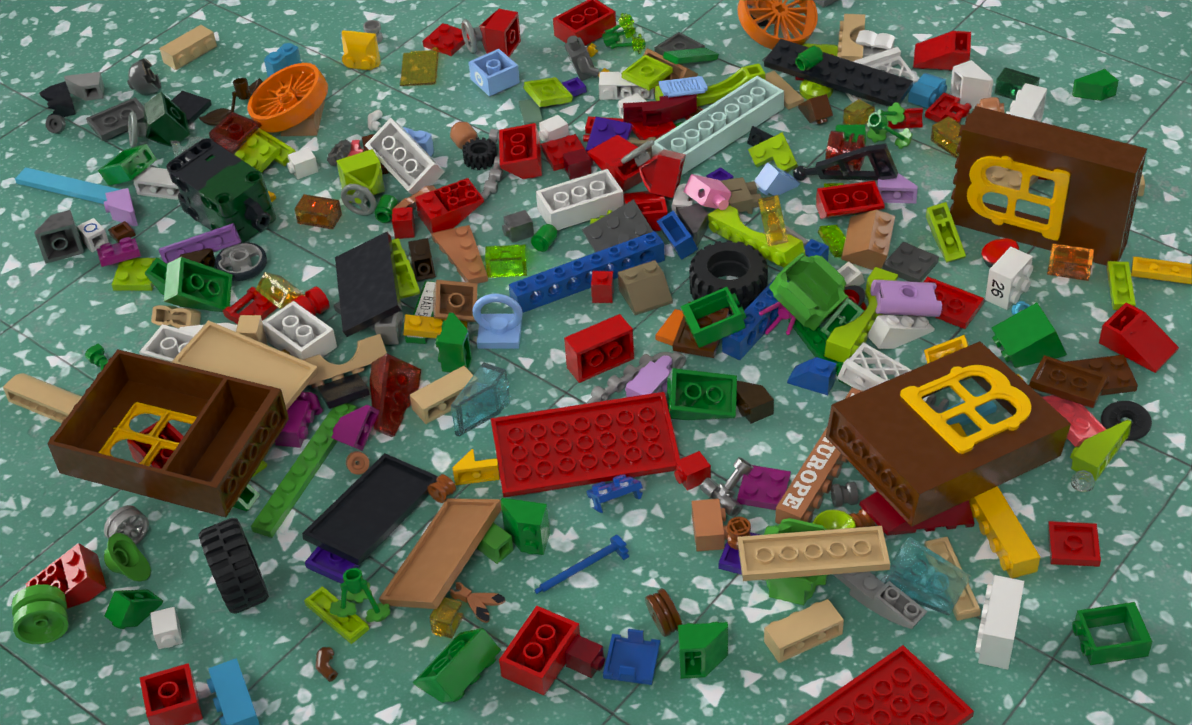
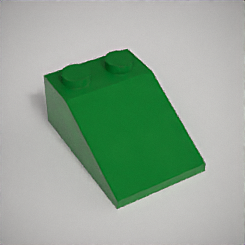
(197, 286)
(701, 395)

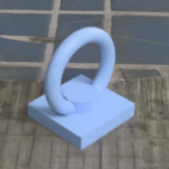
(498, 330)

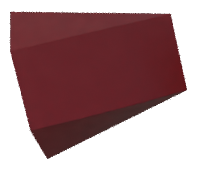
(894, 524)

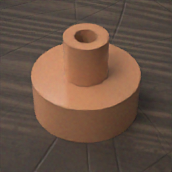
(360, 466)

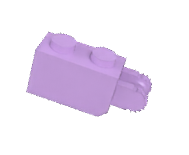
(650, 378)

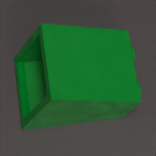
(1027, 337)

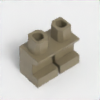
(743, 195)

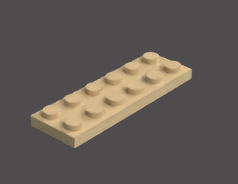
(813, 553)

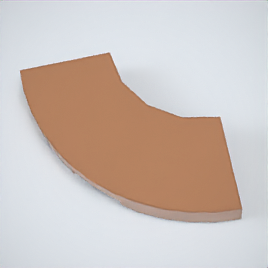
(410, 201)

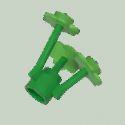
(879, 128)
(357, 589)

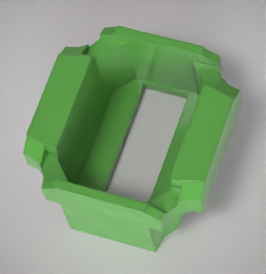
(810, 286)
(794, 589)

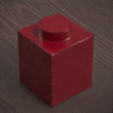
(577, 163)
(584, 656)

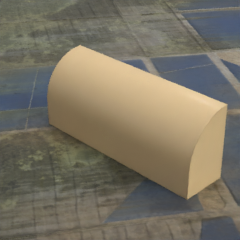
(40, 397)

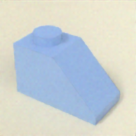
(775, 180)

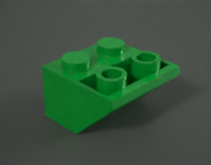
(453, 345)
(701, 648)

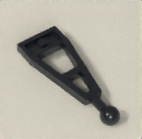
(878, 155)

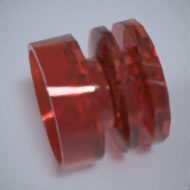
(838, 146)

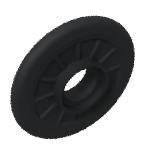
(1138, 414)

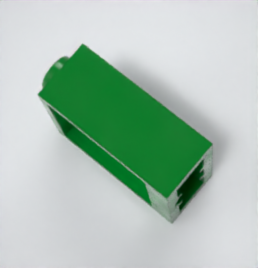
(124, 165)
(711, 304)
(1109, 615)

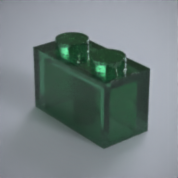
(1011, 81)

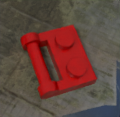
(259, 306)

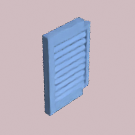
(683, 86)

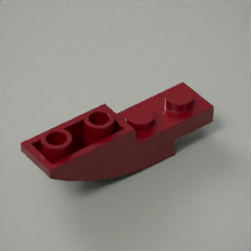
(660, 111)

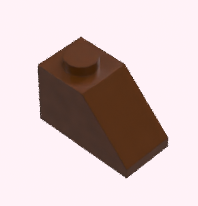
(816, 109)

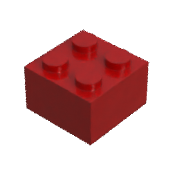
(171, 697)

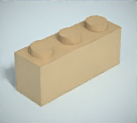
(188, 47)
(438, 396)
(803, 630)

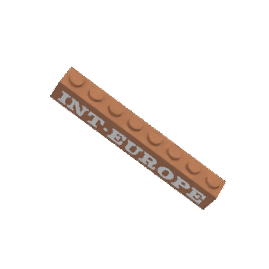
(812, 480)

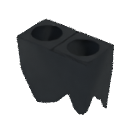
(59, 99)

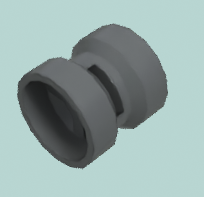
(844, 494)

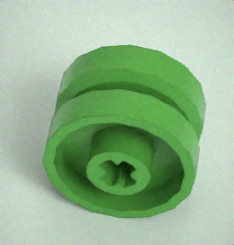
(39, 614)

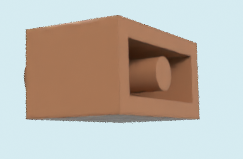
(708, 524)

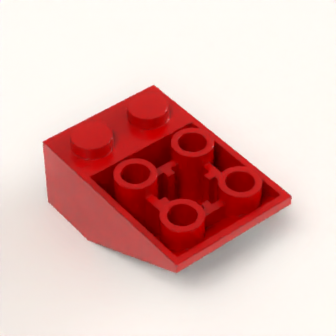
(943, 51)
(609, 156)
(448, 205)
(651, 205)
(1137, 338)
(75, 574)

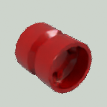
(313, 301)

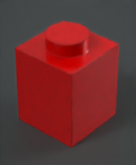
(403, 222)
(602, 286)
(692, 470)

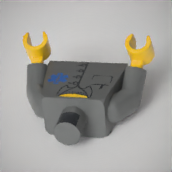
(580, 58)

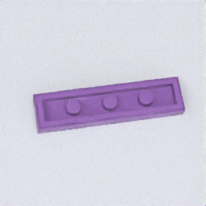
(214, 239)

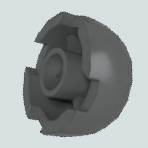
(142, 78)

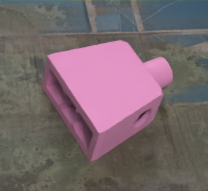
(715, 194)

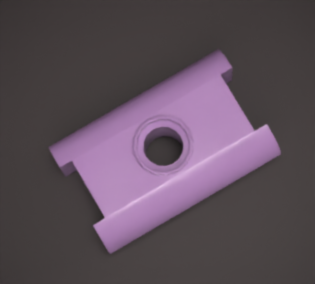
(906, 298)

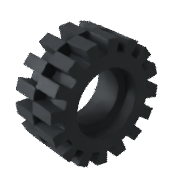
(479, 153)

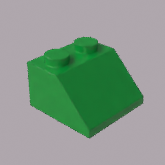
(526, 524)

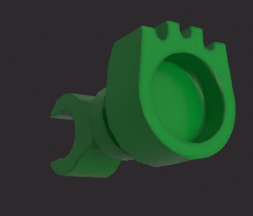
(96, 356)

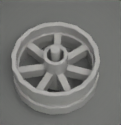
(127, 521)

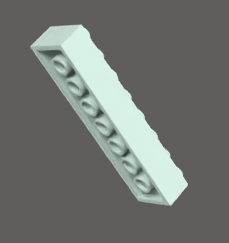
(722, 122)

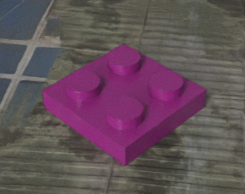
(118, 252)
(763, 487)

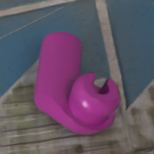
(313, 400)

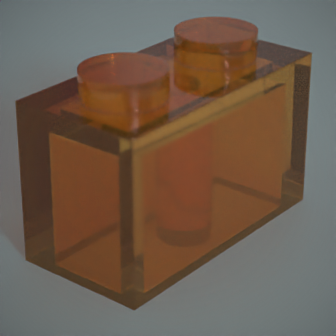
(318, 211)
(1070, 262)

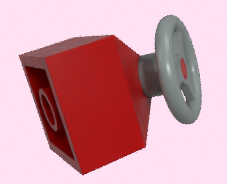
(497, 32)
(659, 173)

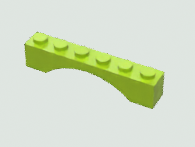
(721, 89)
(728, 225)
(849, 337)

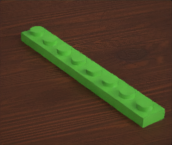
(299, 474)

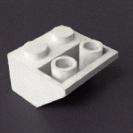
(970, 83)

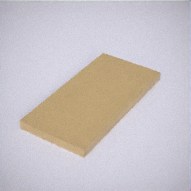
(244, 358)

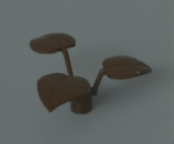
(242, 91)

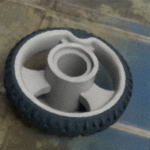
(239, 258)

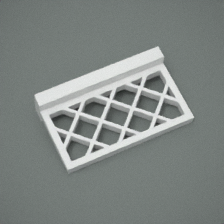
(885, 61)
(864, 377)

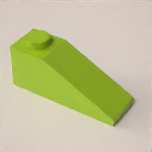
(945, 232)
(1099, 449)

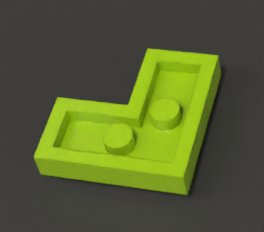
(776, 149)

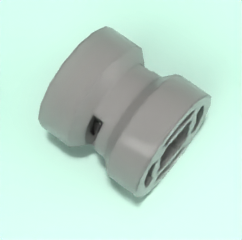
(373, 26)

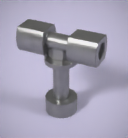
(724, 491)

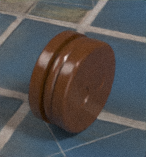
(663, 612)

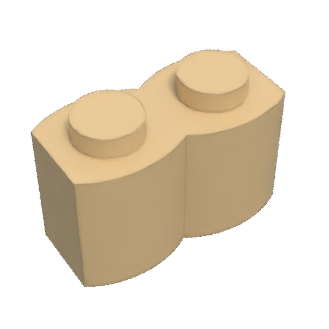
(175, 316)

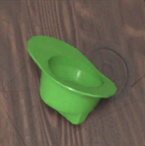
(125, 558)

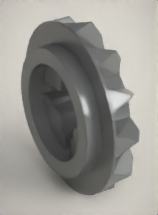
(339, 151)

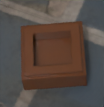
(121, 231)

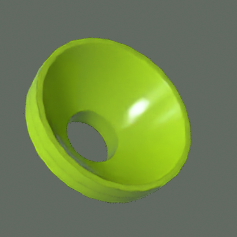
(810, 90)
(834, 520)

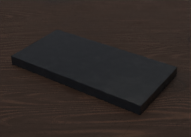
(367, 284)
(370, 509)

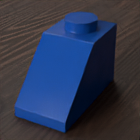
(814, 375)

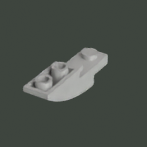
(883, 598)

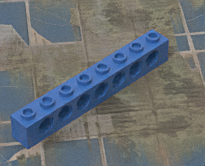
(577, 274)
(741, 342)

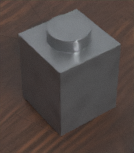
(518, 226)

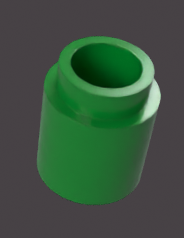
(809, 58)
(384, 208)
(544, 237)

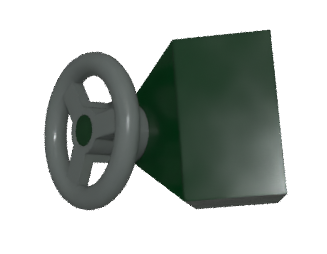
(161, 124)

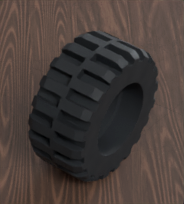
(728, 260)
(233, 565)

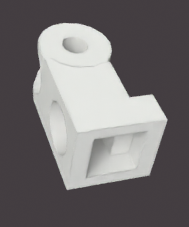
(681, 199)

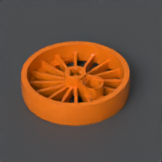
(777, 14)
(288, 97)

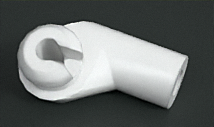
(372, 120)

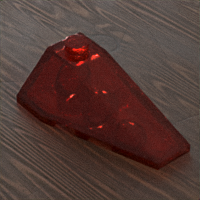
(390, 391)

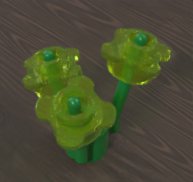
(626, 22)

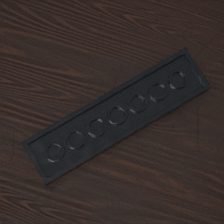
(841, 75)

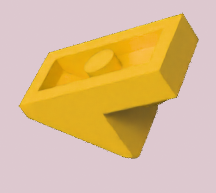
(472, 471)

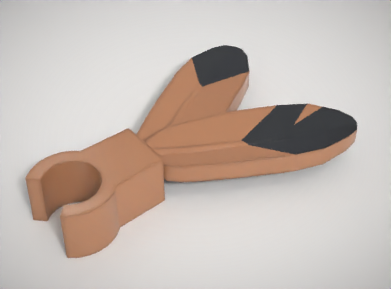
(477, 601)

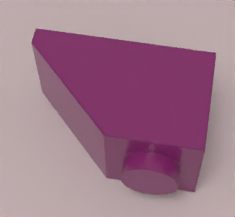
(355, 427)

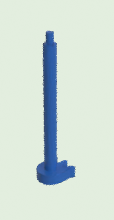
(617, 545)

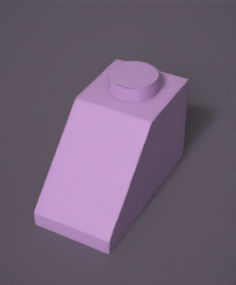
(897, 190)
(121, 206)

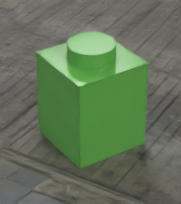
(496, 544)

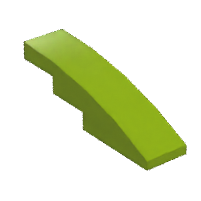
(405, 276)

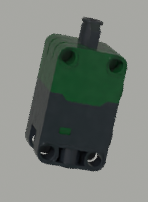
(221, 189)

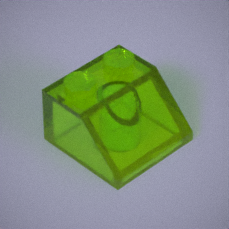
(506, 260)

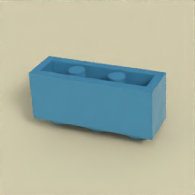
(232, 694)

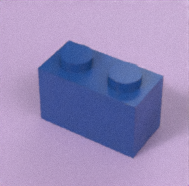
(677, 235)

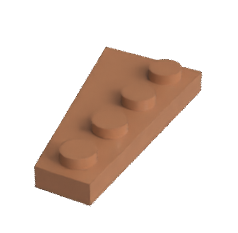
(462, 252)

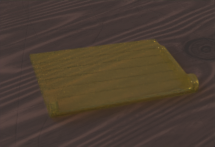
(419, 68)

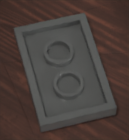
(115, 119)
(617, 227)

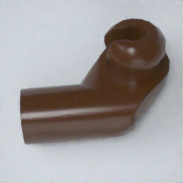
(322, 665)

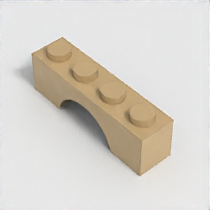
(847, 37)
(366, 352)

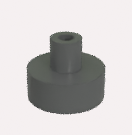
(55, 123)

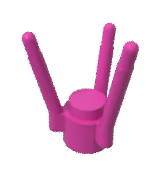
(783, 314)

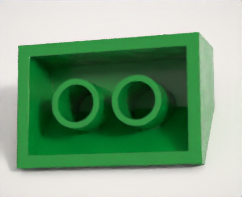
(458, 665)

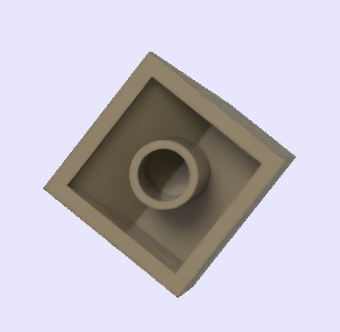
(644, 287)

